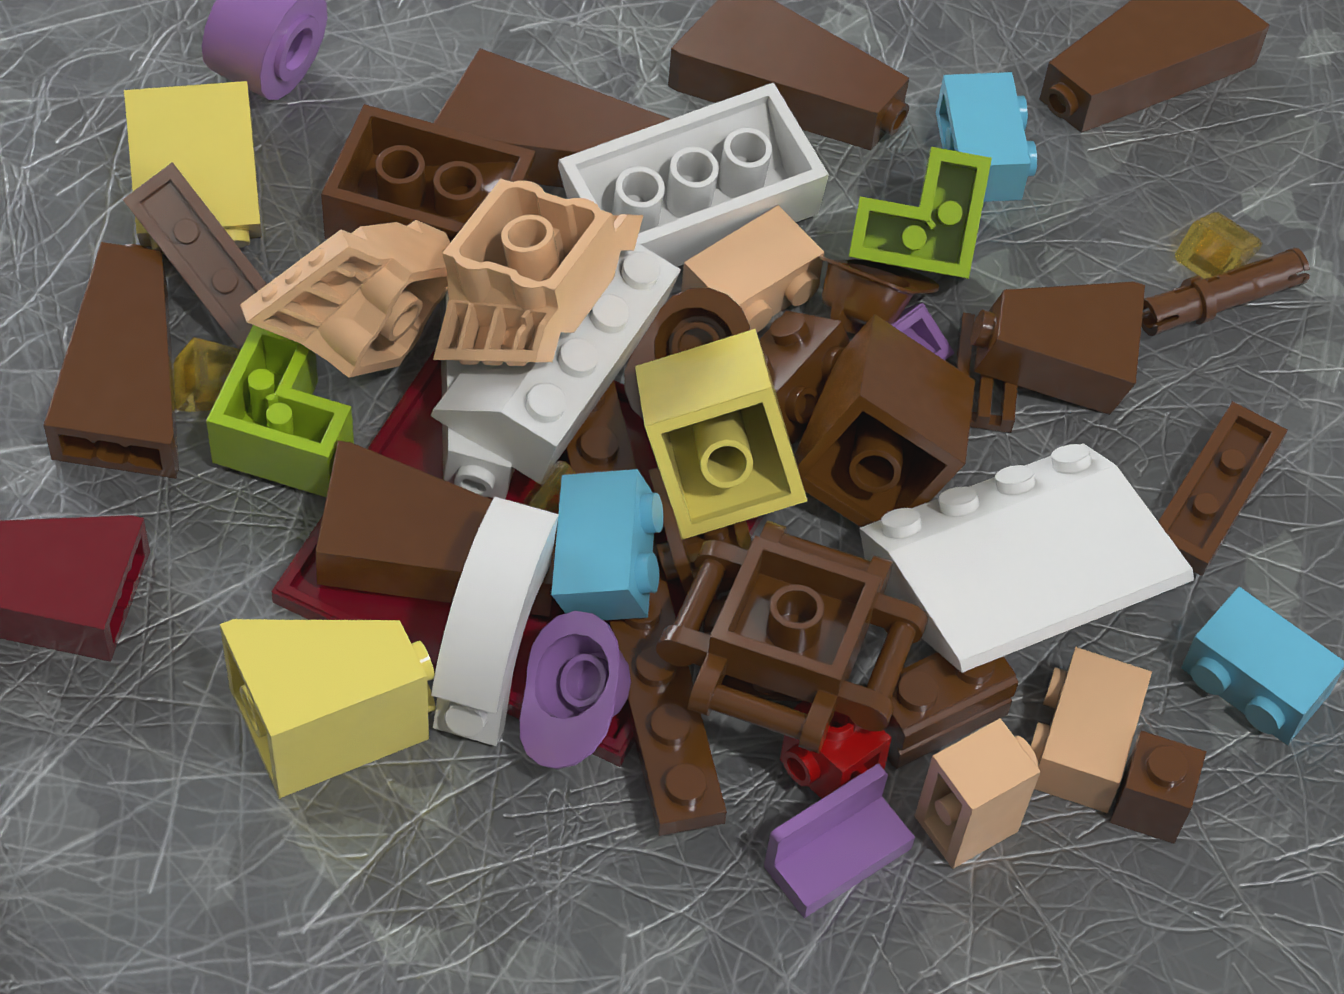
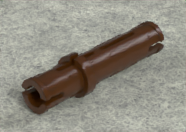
(1203, 298)

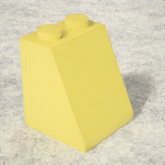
(208, 140)
(718, 434)
(327, 693)

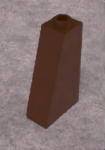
(1149, 56)
(820, 76)
(537, 112)
(117, 373)
(400, 530)

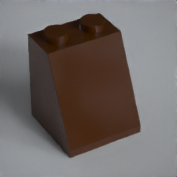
(885, 426)

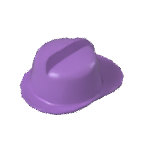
(572, 689)

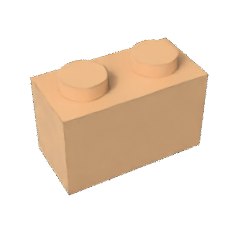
(760, 267)
(1090, 728)
(977, 792)

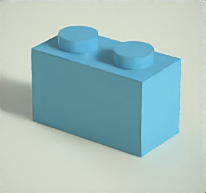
(988, 119)
(606, 544)
(1262, 666)

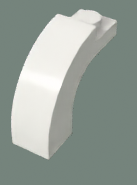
(490, 618)

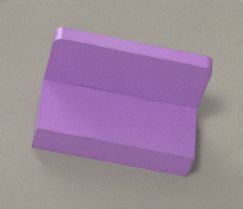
(836, 843)

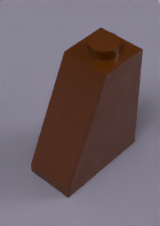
(1064, 341)

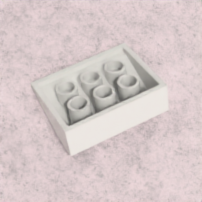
(1025, 555)

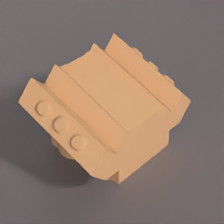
(527, 273)
(358, 295)

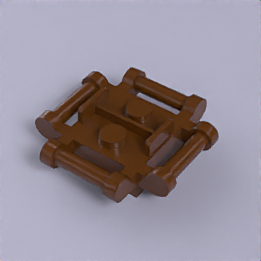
(793, 630)

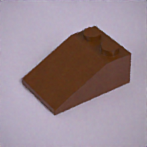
(415, 171)

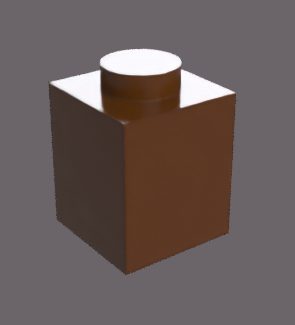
(1158, 787)

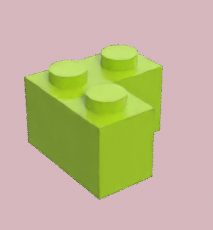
(937, 233)
(271, 420)

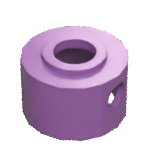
(264, 42)

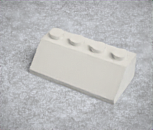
(703, 173)
(538, 407)

